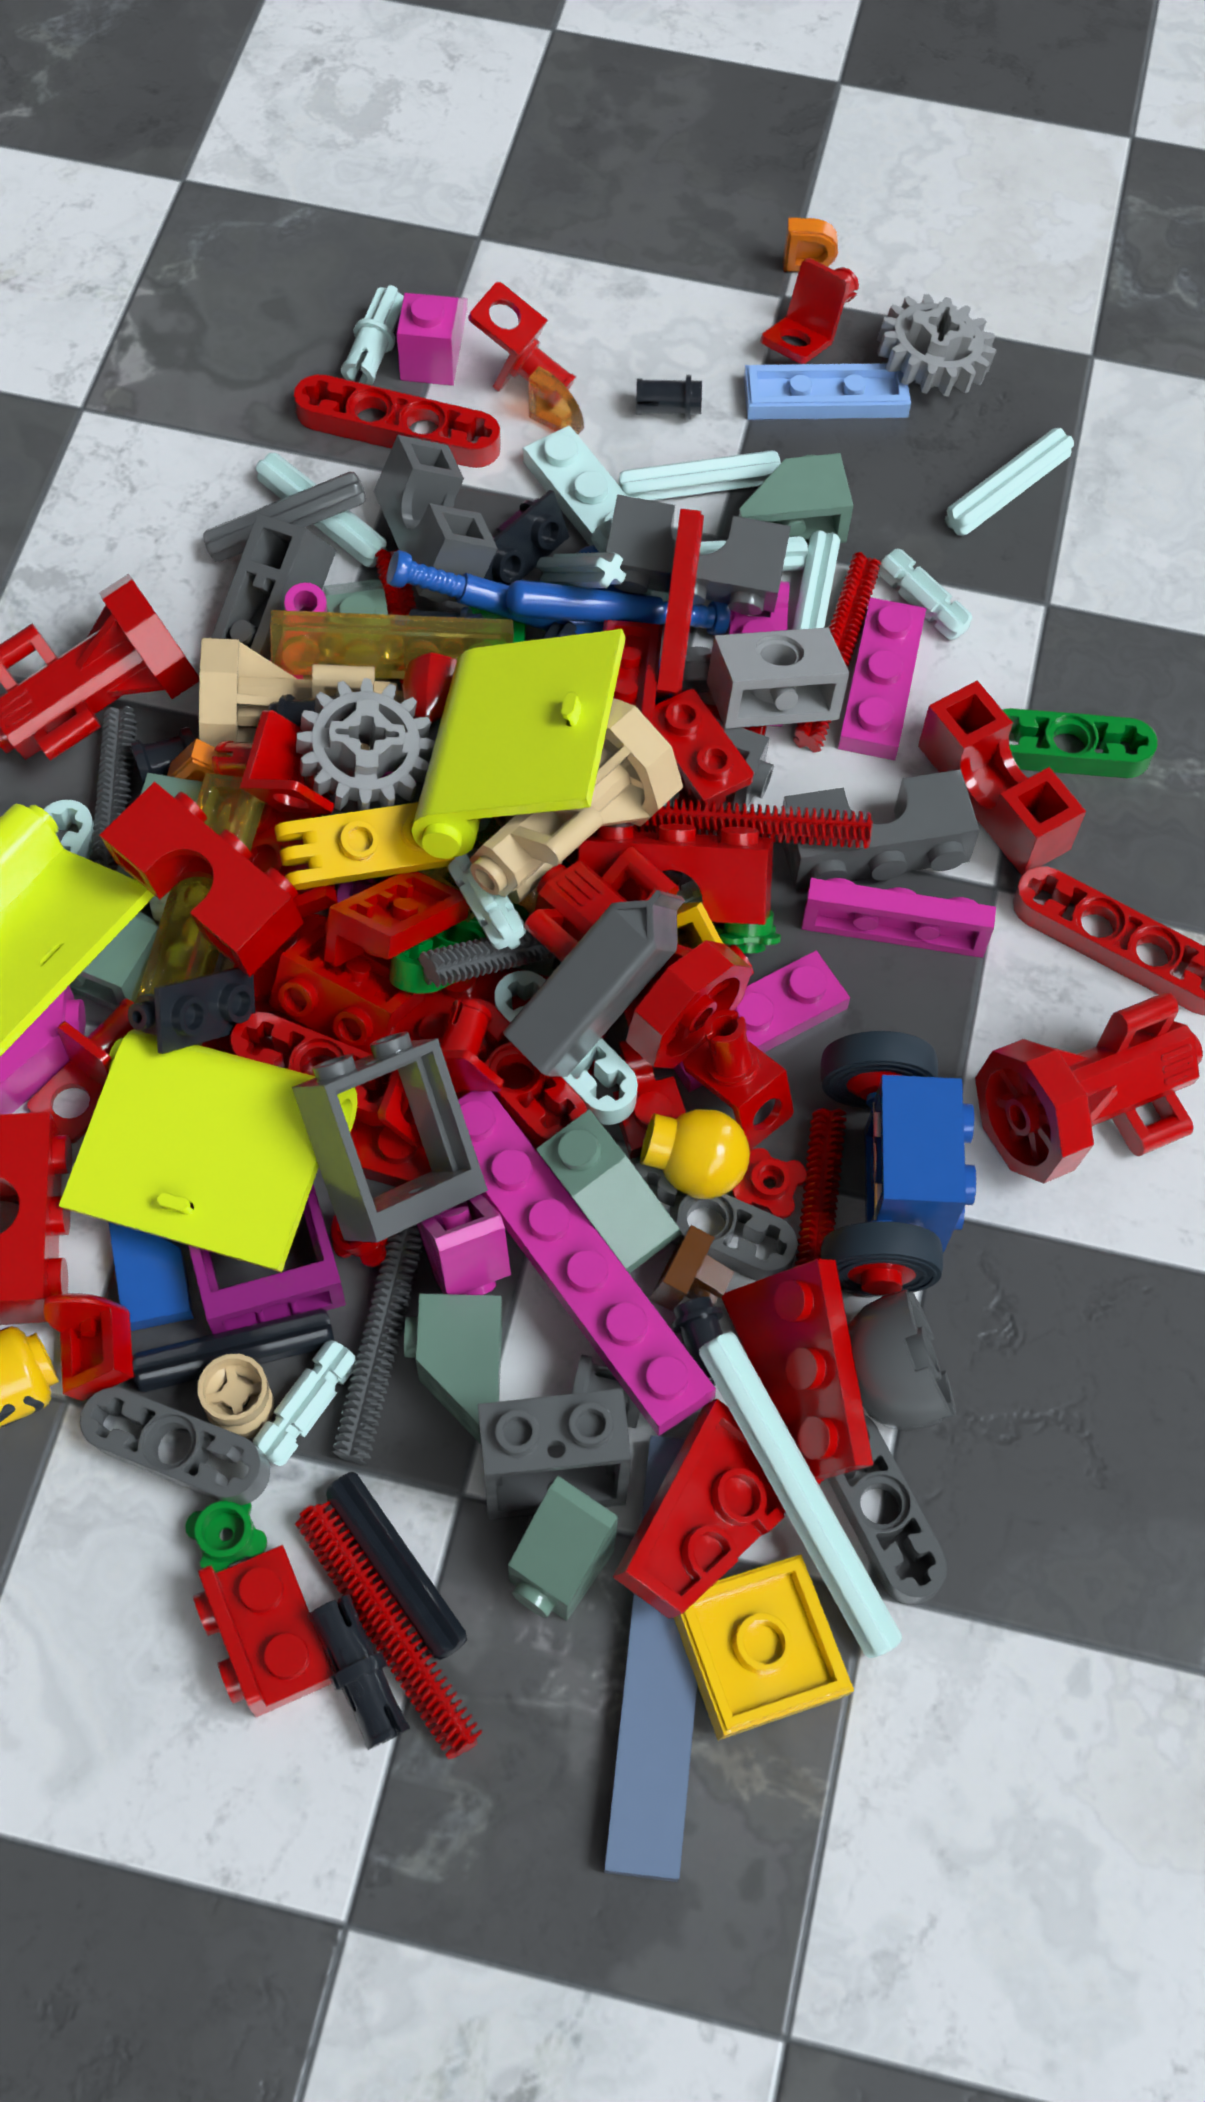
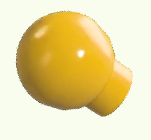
(699, 1152)

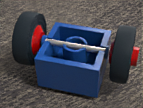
(911, 1161)

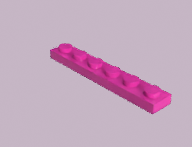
(583, 1270)

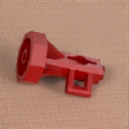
(121, 656)
(693, 984)
(1045, 1100)

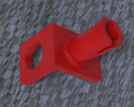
(812, 310)
(519, 341)
(271, 767)
(460, 1050)
(85, 1070)
(741, 1075)

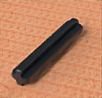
(260, 1341)
(396, 1566)

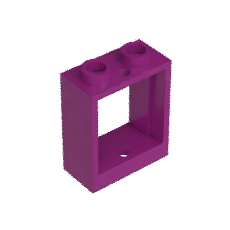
(277, 1294)

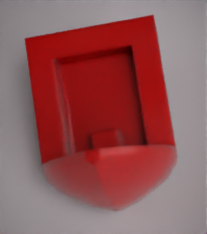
(428, 682)
(93, 1342)

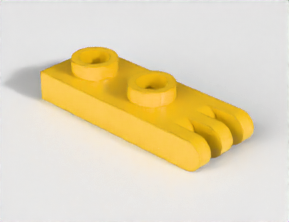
(354, 846)

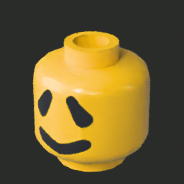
(24, 1375)

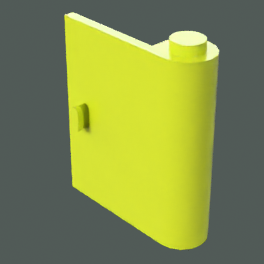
(517, 735)
(52, 915)
(203, 1135)

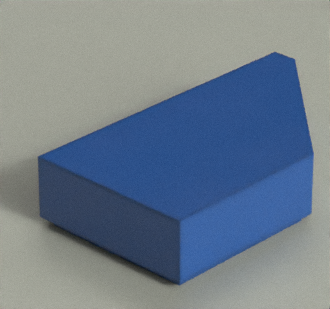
(150, 1278)

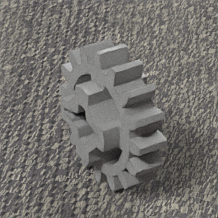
(936, 345)
(376, 719)

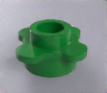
(749, 937)
(206, 1529)

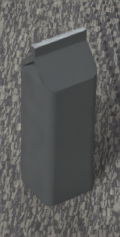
(596, 983)

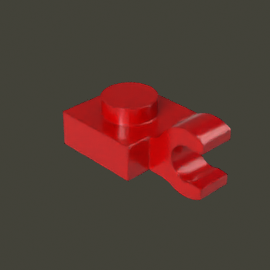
(652, 1097)

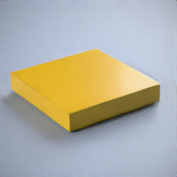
(762, 1648)

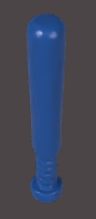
(467, 590)
(582, 604)

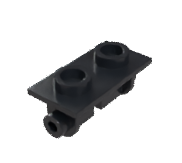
(527, 537)
(195, 1009)

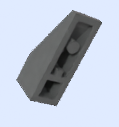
(271, 563)

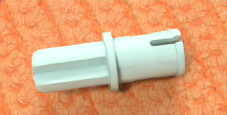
(374, 335)

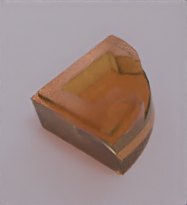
(552, 402)

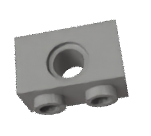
(777, 677)

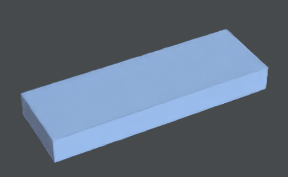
(825, 392)

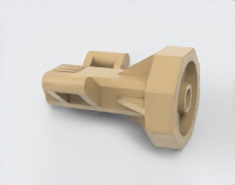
(242, 684)
(631, 785)

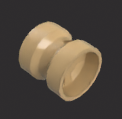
(230, 1383)

